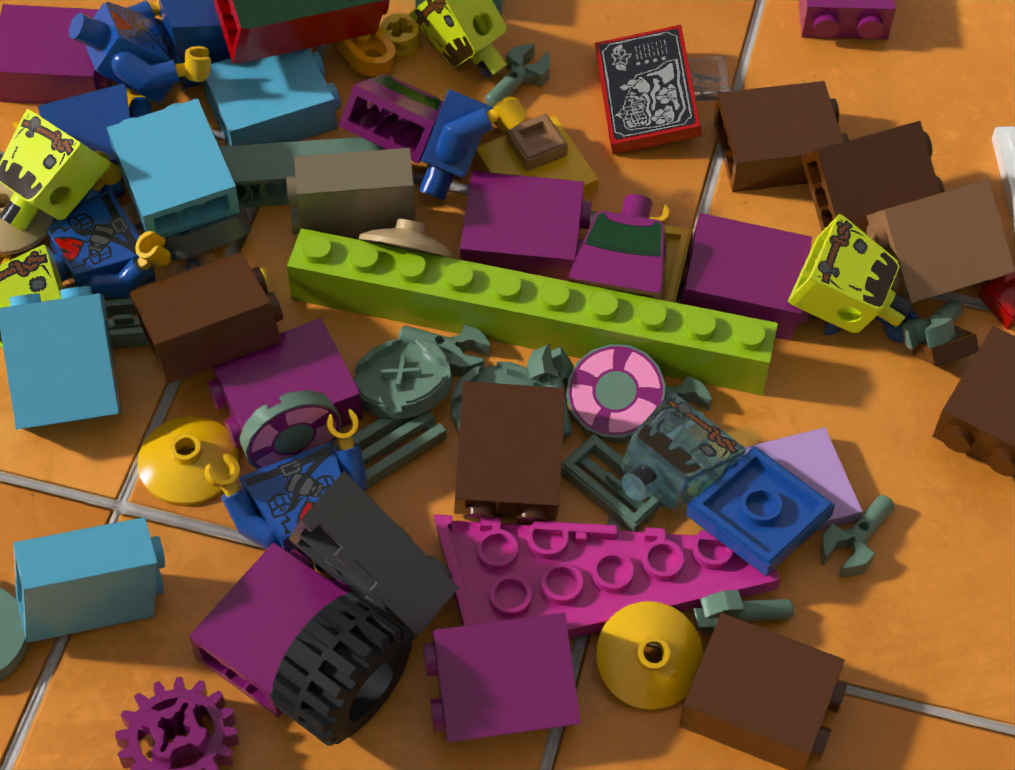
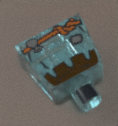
(676, 455)

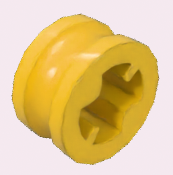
(409, 40)

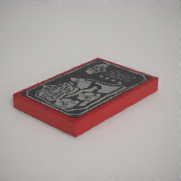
(647, 89)

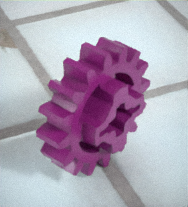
(169, 717)

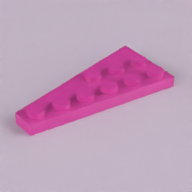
(584, 570)

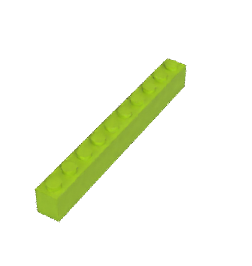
(528, 309)

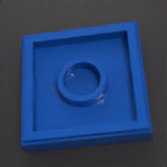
(760, 510)

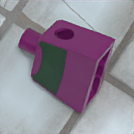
(396, 114)
(624, 251)

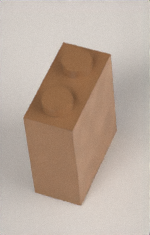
(943, 241)

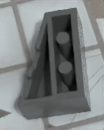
(373, 555)

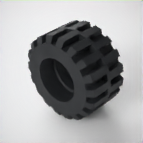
(341, 668)

